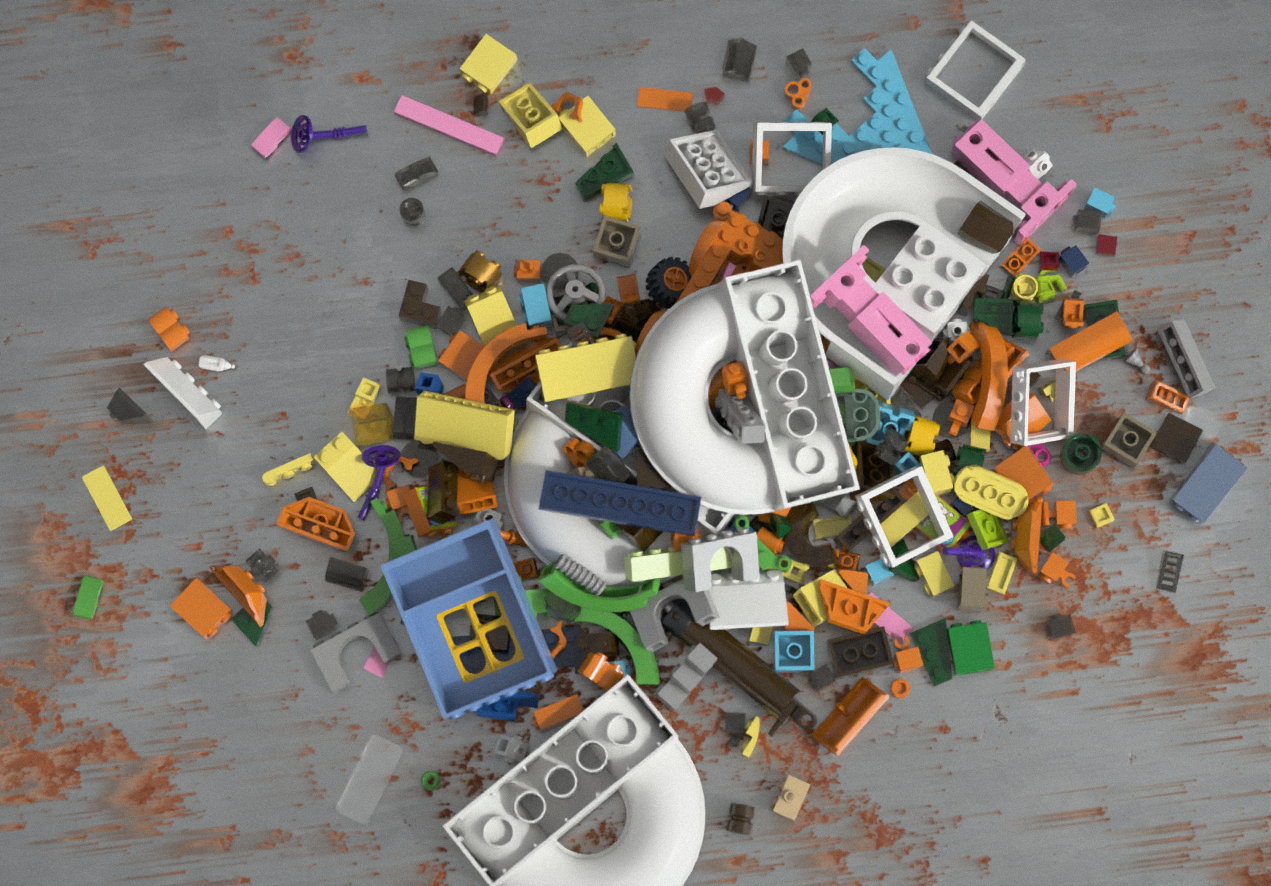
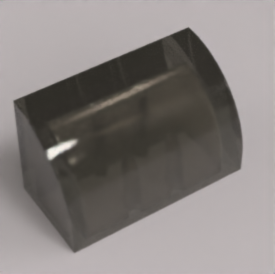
(739, 59)
(346, 574)

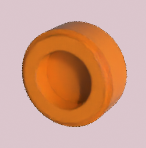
(900, 688)

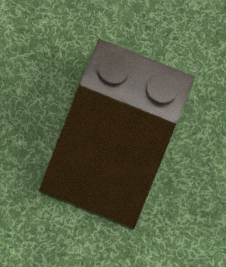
(477, 464)

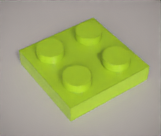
(987, 529)

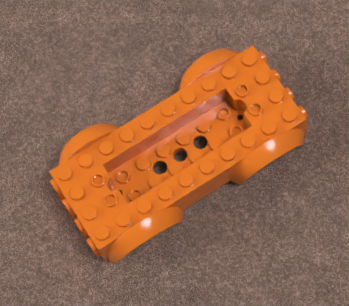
(721, 242)

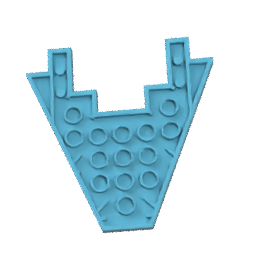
(891, 126)

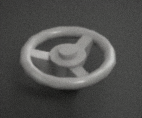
(575, 291)

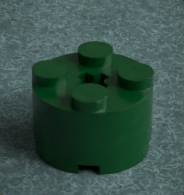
(1027, 319)
(968, 456)
(1085, 463)

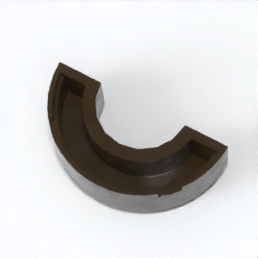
(798, 540)

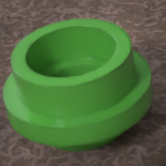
(424, 778)

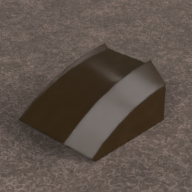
(775, 213)
(986, 228)
(933, 362)

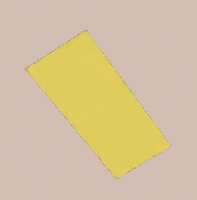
(106, 498)
(904, 519)

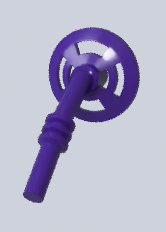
(308, 134)
(381, 462)
(966, 550)

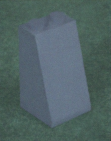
(1208, 483)

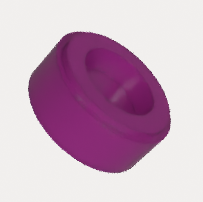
(506, 403)

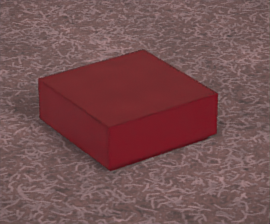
(1106, 245)
(1049, 261)

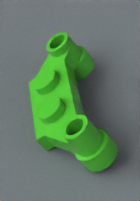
(766, 557)

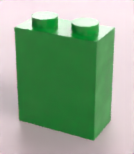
(970, 648)

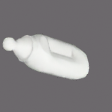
(214, 363)

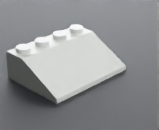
(707, 167)
(184, 391)
(750, 602)

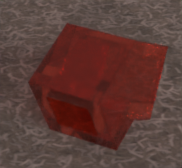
(714, 95)

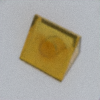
(371, 424)

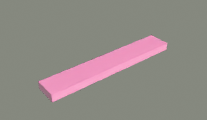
(449, 125)

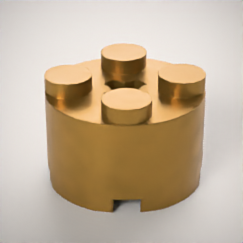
(480, 272)

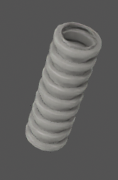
(580, 574)

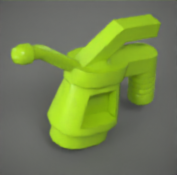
(1046, 291)

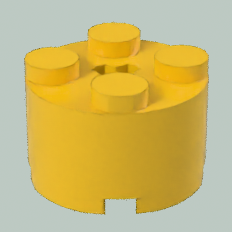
(616, 201)
(922, 436)

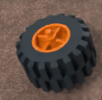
(668, 281)

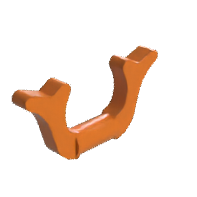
(576, 114)
(389, 485)
(562, 643)

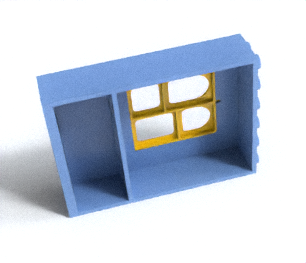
(454, 577)

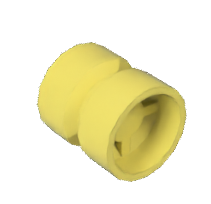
(1024, 288)

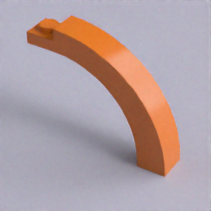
(493, 352)
(993, 376)

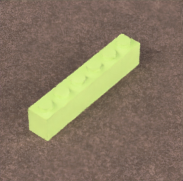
(665, 563)

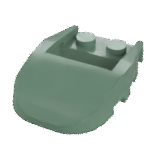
(861, 414)

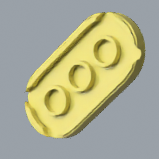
(991, 492)

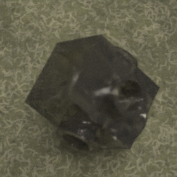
(262, 566)

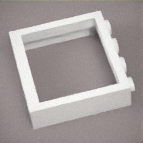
(953, 96)
(759, 127)
(1063, 402)
(930, 502)

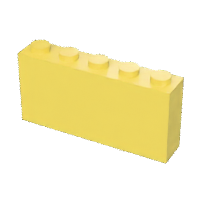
(586, 368)
(464, 424)

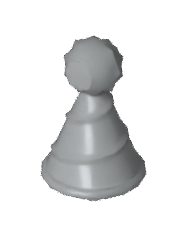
(1134, 358)

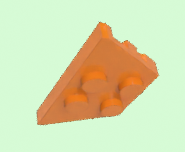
(849, 607)

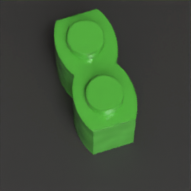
(421, 347)

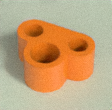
(801, 95)
(578, 452)

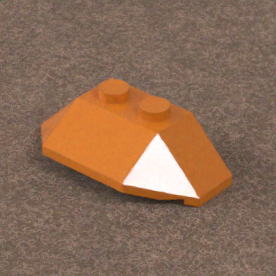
(521, 364)
(318, 523)
(1027, 536)
(243, 589)

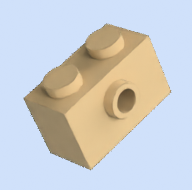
(790, 798)

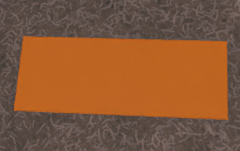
(664, 99)

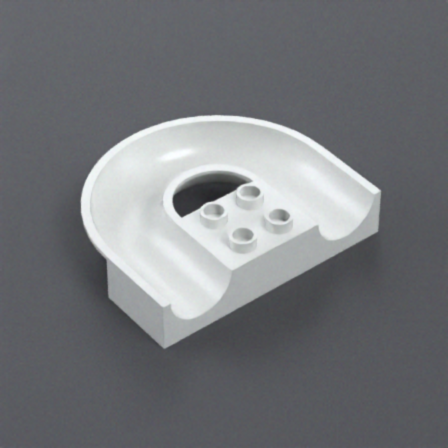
(929, 272)
(773, 331)
(538, 448)
(607, 748)

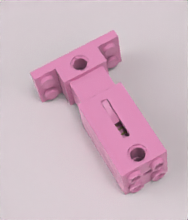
(1009, 176)
(873, 316)

